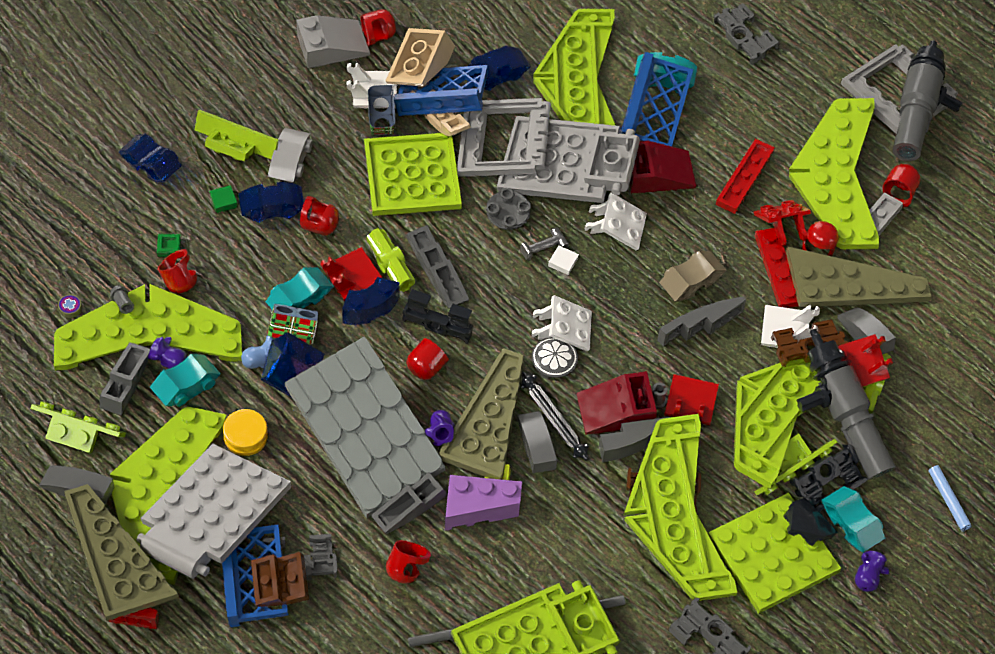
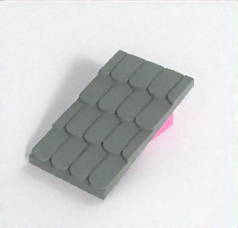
(364, 425)

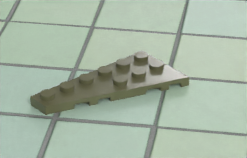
(840, 282)
(487, 422)
(117, 564)

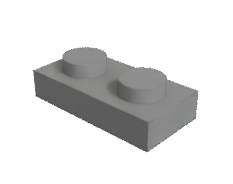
(884, 211)

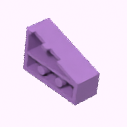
(481, 500)

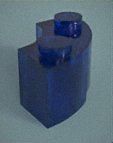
(503, 65)
(152, 158)
(271, 201)
(371, 302)

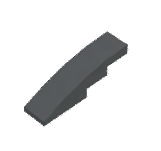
(437, 267)
(707, 317)

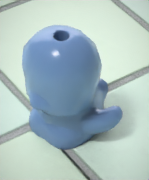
(256, 356)

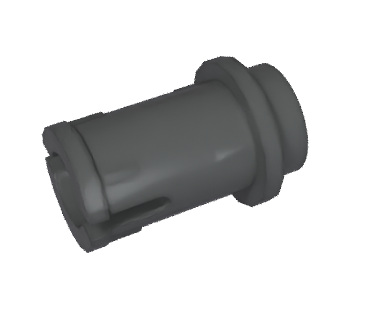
(120, 296)
(659, 394)

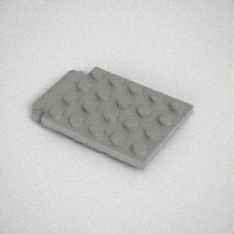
(579, 161)
(209, 511)

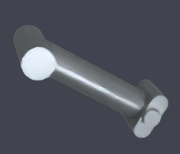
(557, 238)

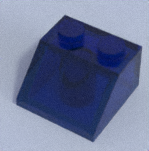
(287, 359)

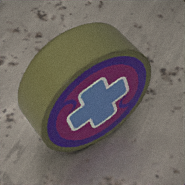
(70, 306)

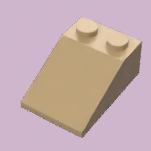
(420, 57)

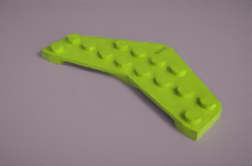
(572, 66)
(827, 173)
(166, 315)
(767, 417)
(158, 465)
(671, 524)

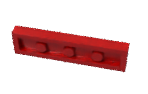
(745, 176)
(777, 267)

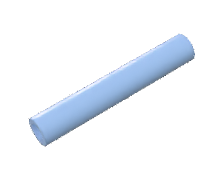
(950, 498)

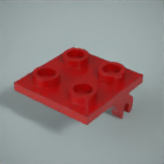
(787, 208)
(350, 272)
(867, 359)
(691, 397)

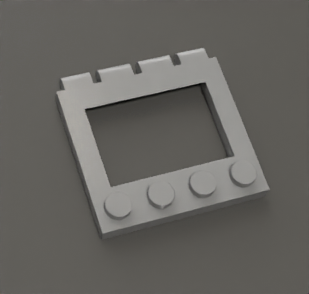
(884, 109)
(472, 139)

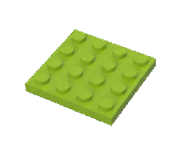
(412, 174)
(768, 559)

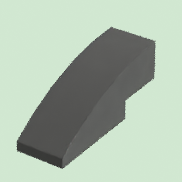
(863, 324)
(124, 378)
(630, 440)
(537, 442)
(64, 478)
(409, 503)

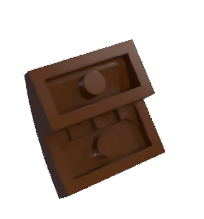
(279, 580)

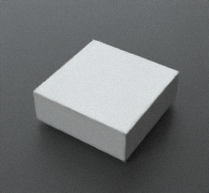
(563, 260)

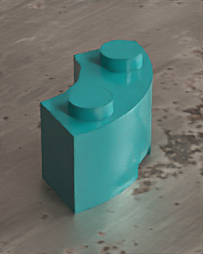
(660, 71)
(305, 288)
(185, 380)
(860, 525)

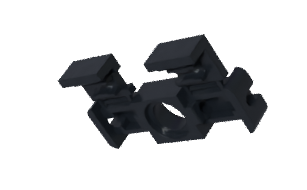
(436, 322)
(839, 465)

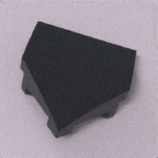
(808, 522)

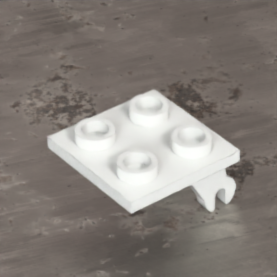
(362, 82)
(621, 221)
(783, 318)
(568, 323)

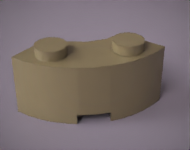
(698, 271)

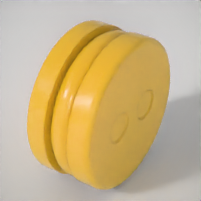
(245, 432)

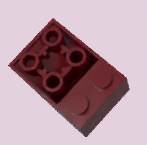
(661, 169)
(616, 402)

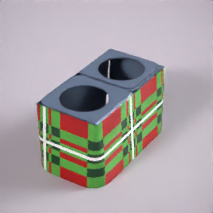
(381, 91)
(296, 321)

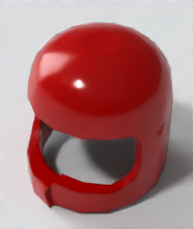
(377, 26)
(904, 177)
(323, 217)
(823, 236)
(177, 277)
(426, 359)
(403, 554)

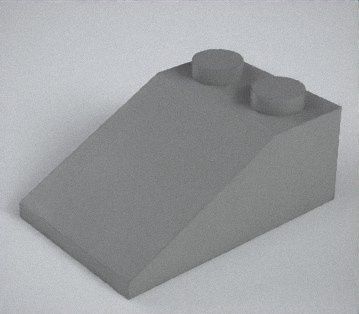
(330, 40)

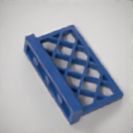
(640, 90)
(444, 99)
(232, 581)

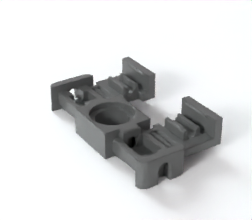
(748, 44)
(322, 550)
(698, 618)

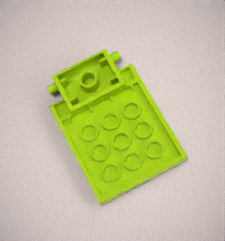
(542, 625)

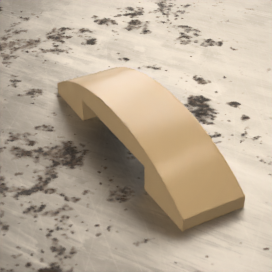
(446, 123)

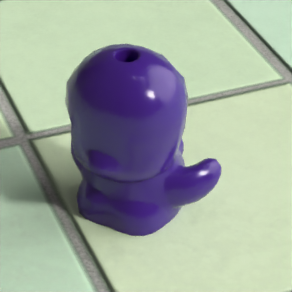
(166, 354)
(441, 427)
(869, 572)

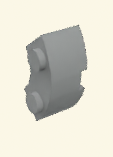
(290, 154)

